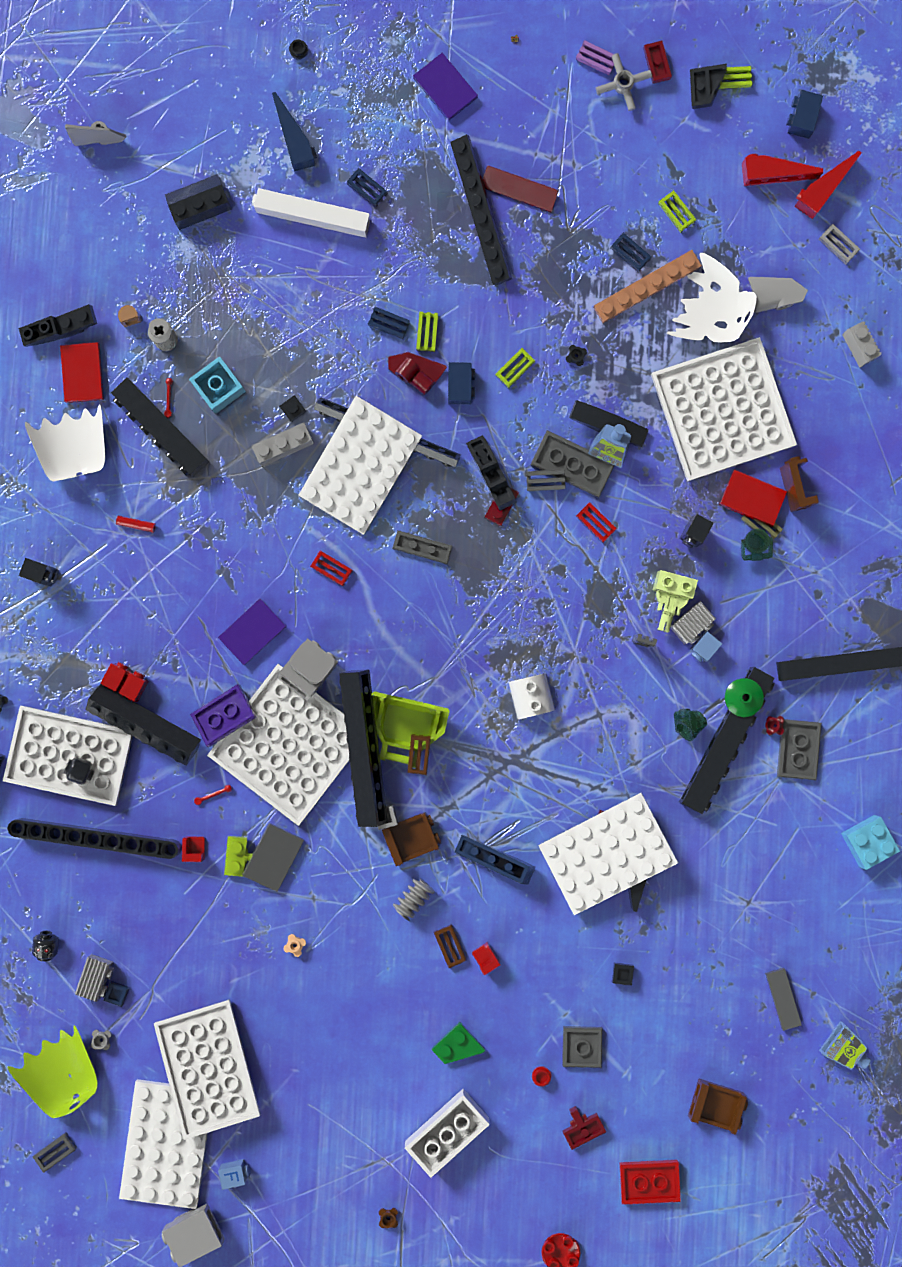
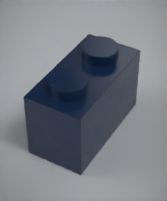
(805, 113)
(459, 383)

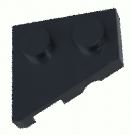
(705, 84)

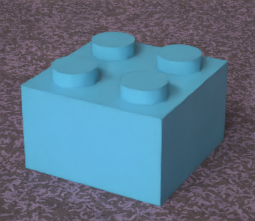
(217, 385)
(870, 842)

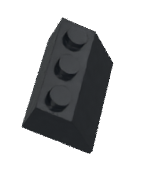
(197, 202)

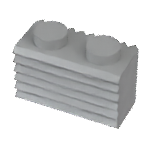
(861, 344)
(692, 623)
(94, 978)

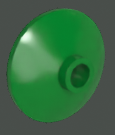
(734, 699)

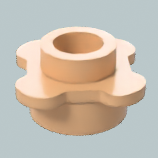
(292, 939)

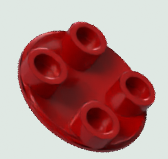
(560, 1251)

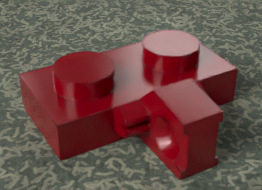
(582, 1128)

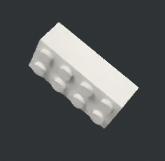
(447, 1133)

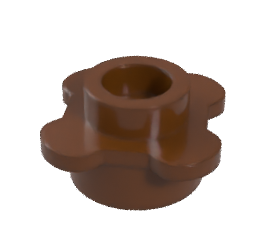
(384, 1222)

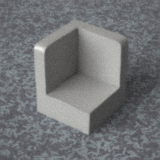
(391, 816)

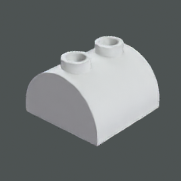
(531, 696)

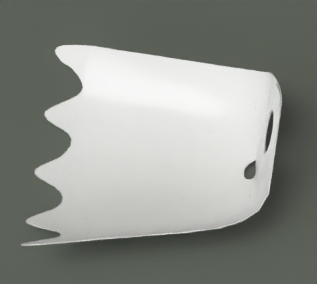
(70, 445)

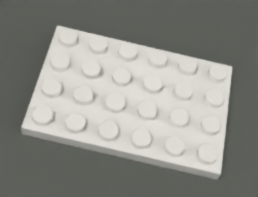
(360, 465)
(48, 740)
(608, 854)
(207, 1069)
(157, 1159)

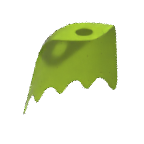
(48, 1079)

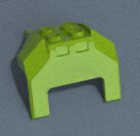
(400, 718)

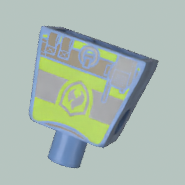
(611, 445)
(845, 1048)

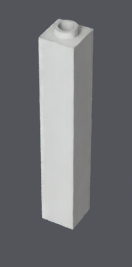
(311, 212)

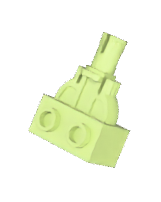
(674, 593)

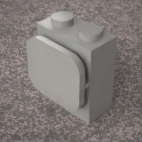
(307, 669)
(192, 1235)

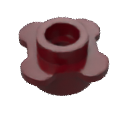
(770, 721)

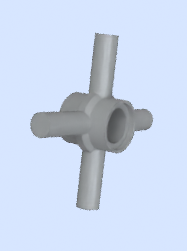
(626, 75)

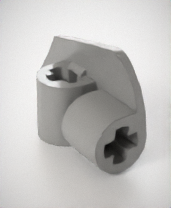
(96, 133)
(776, 292)

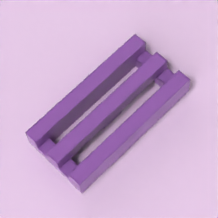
(587, 48)

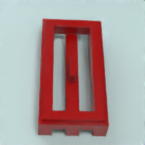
(585, 511)
(345, 576)

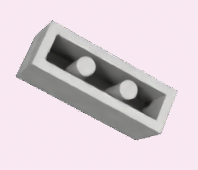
(282, 444)

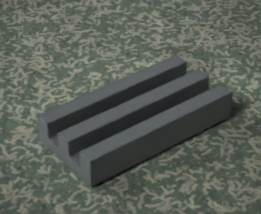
(544, 480)
(644, 641)
(68, 1142)

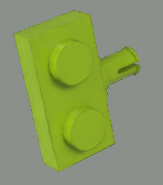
(236, 855)

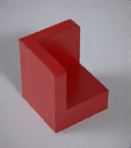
(193, 849)
(486, 958)

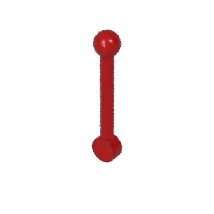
(169, 382)
(198, 800)

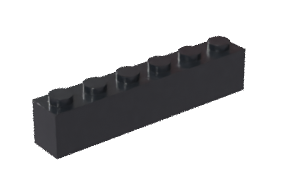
(160, 427)
(143, 724)

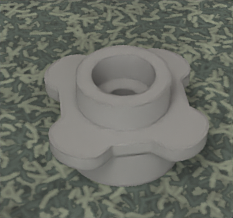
(97, 1044)

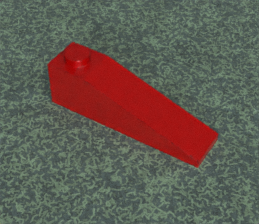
(769, 170)
(818, 192)

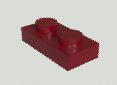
(657, 62)
(496, 516)

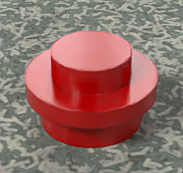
(541, 1076)

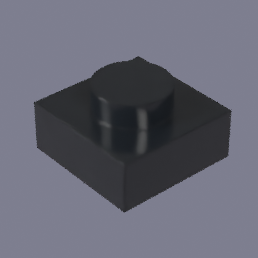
(292, 408)
(622, 973)

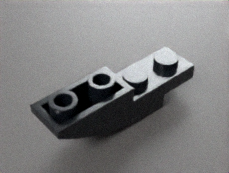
(58, 327)

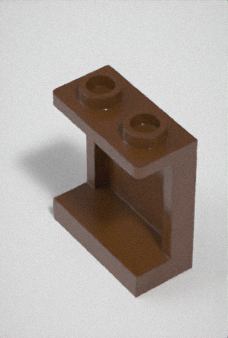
(793, 485)
(411, 838)
(718, 1106)

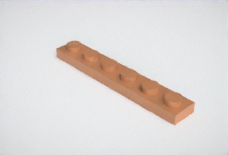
(647, 286)

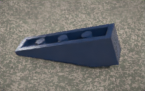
(298, 145)
(495, 860)

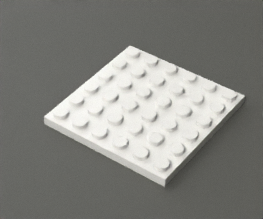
(723, 409)
(288, 750)

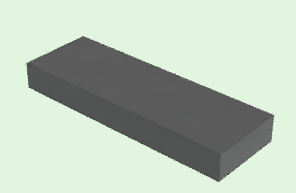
(422, 547)
(783, 999)

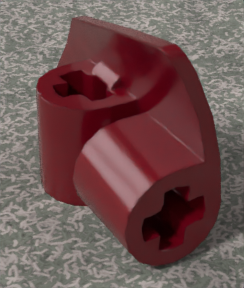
(416, 370)

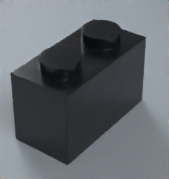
(696, 531)
(38, 572)

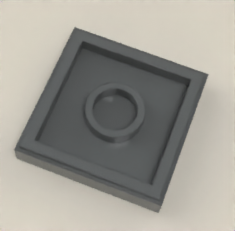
(582, 1047)

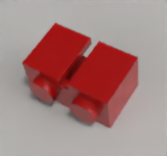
(126, 682)

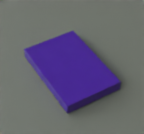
(445, 86)
(252, 631)
(223, 715)

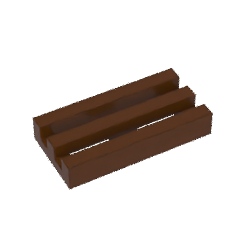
(421, 738)
(444, 930)

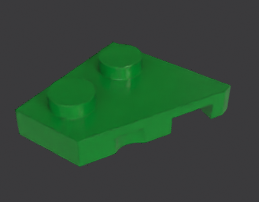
(457, 1045)

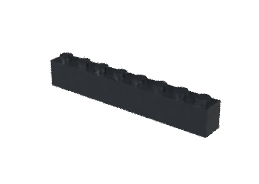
(363, 748)
(722, 750)

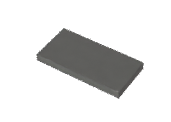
(580, 467)

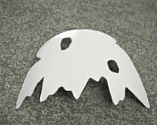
(714, 306)

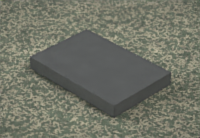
(799, 750)
(273, 857)

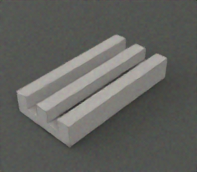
(840, 254)

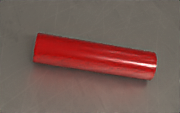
(136, 524)

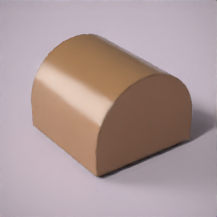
(128, 316)

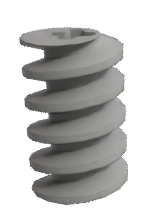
(162, 334)
(413, 898)

